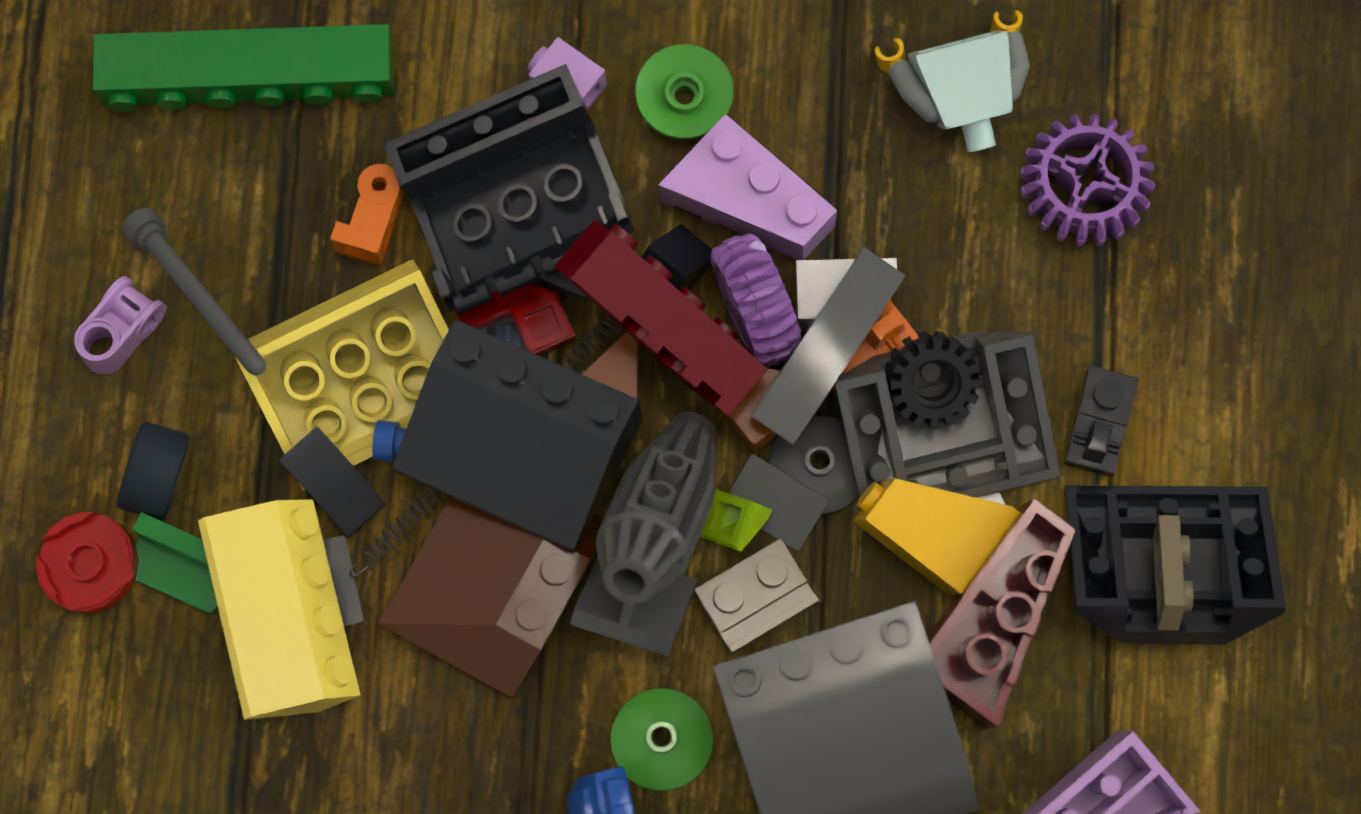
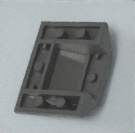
(991, 450)

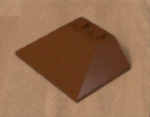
(486, 594)

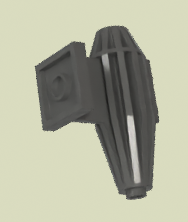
(649, 538)

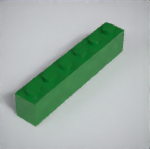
(243, 66)

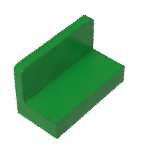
(174, 563)

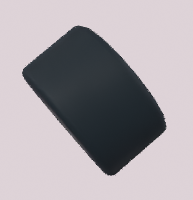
(153, 470)

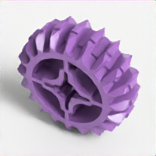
(1103, 189)
(756, 299)

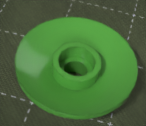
(677, 70)
(666, 766)

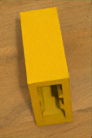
(934, 529)

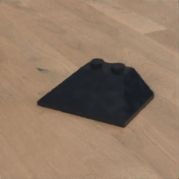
(1229, 563)

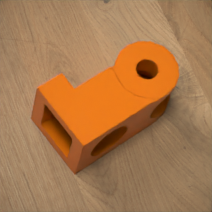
(373, 217)

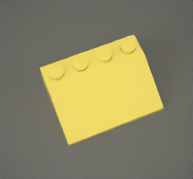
(350, 362)

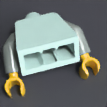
(963, 79)

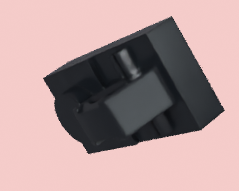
(1101, 421)

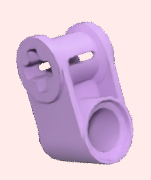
(119, 322)

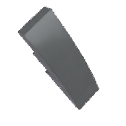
(828, 345)

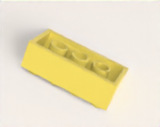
(279, 609)

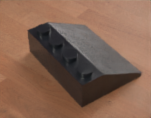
(516, 435)

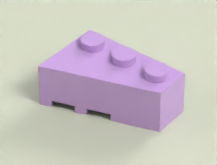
(748, 190)
(1116, 779)

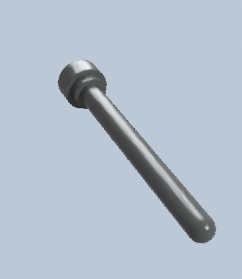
(148, 234)

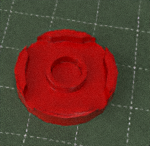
(87, 562)

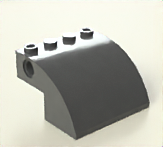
(849, 722)

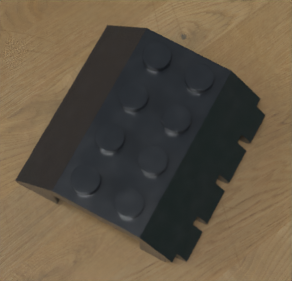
(507, 187)

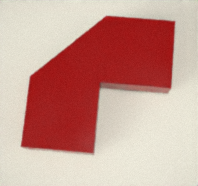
(535, 313)

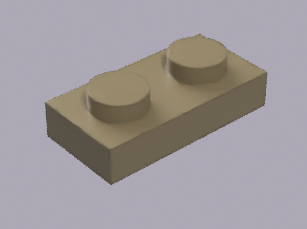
(1170, 554)

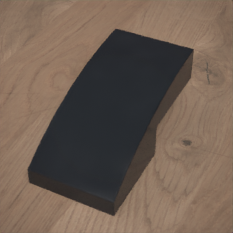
(332, 481)

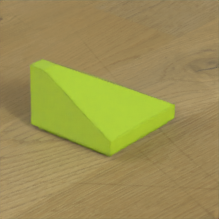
(734, 520)

